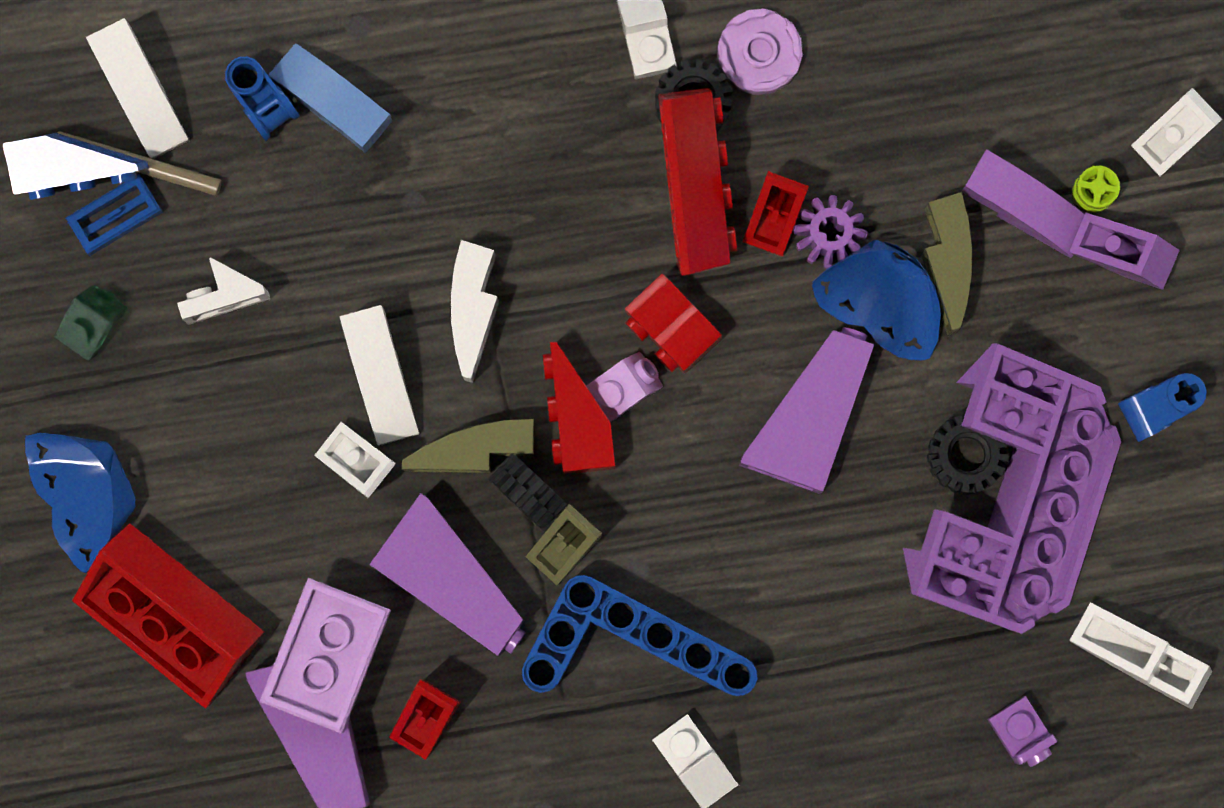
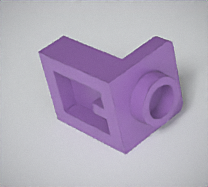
(1022, 733)

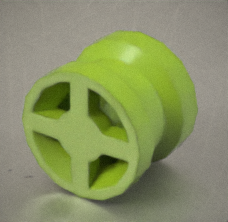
(1098, 181)

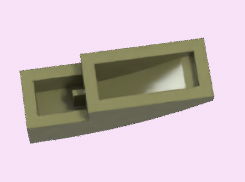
(951, 258)
(472, 448)

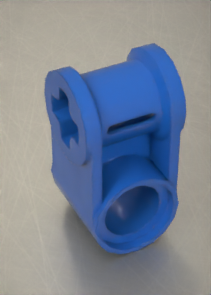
(264, 101)
(1157, 407)

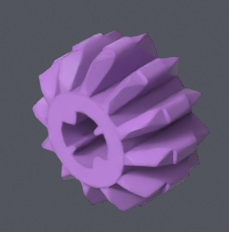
(818, 240)

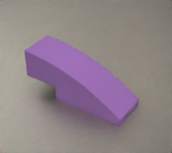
(1024, 202)

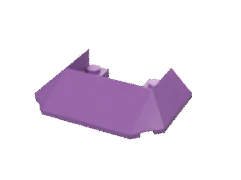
(1046, 500)

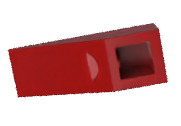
(583, 426)

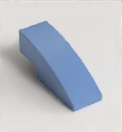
(331, 97)

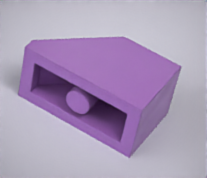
(1125, 250)

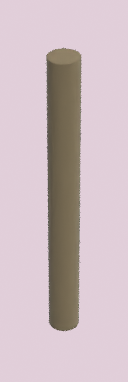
(168, 172)

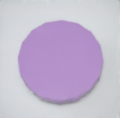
(759, 51)

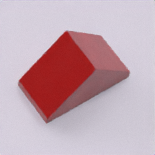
(775, 213)
(424, 718)

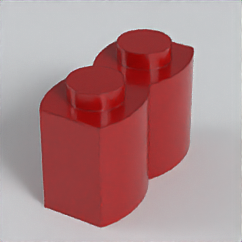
(671, 324)

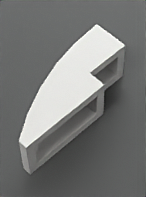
(137, 88)
(470, 306)
(379, 375)
(1141, 655)

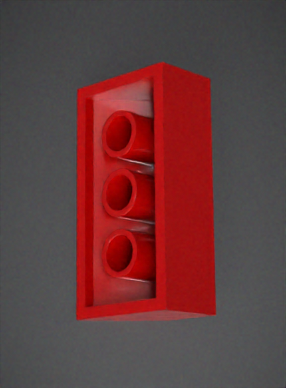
(695, 180)
(167, 615)

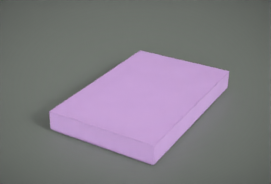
(325, 655)

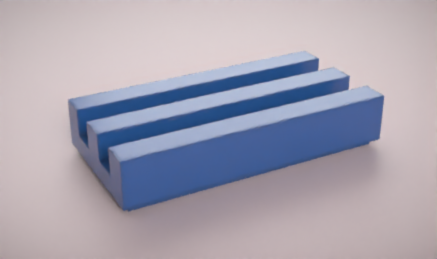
(121, 229)

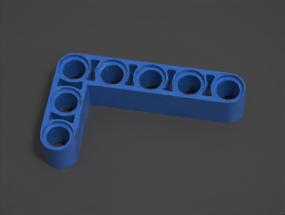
(635, 634)

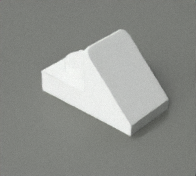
(646, 36)
(1176, 132)
(233, 293)
(355, 459)
(695, 762)

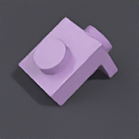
(625, 385)

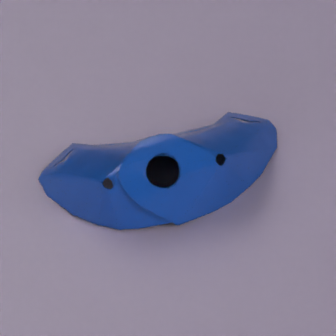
(884, 295)
(87, 491)

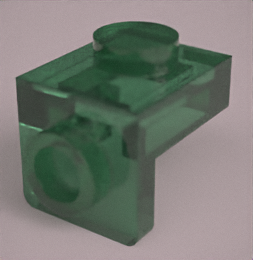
(89, 321)

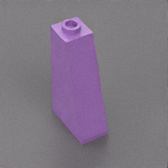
(810, 421)
(443, 574)
(321, 756)

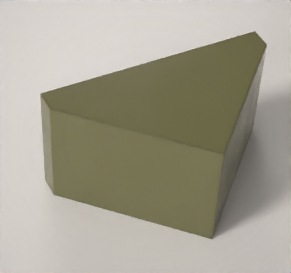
(564, 545)

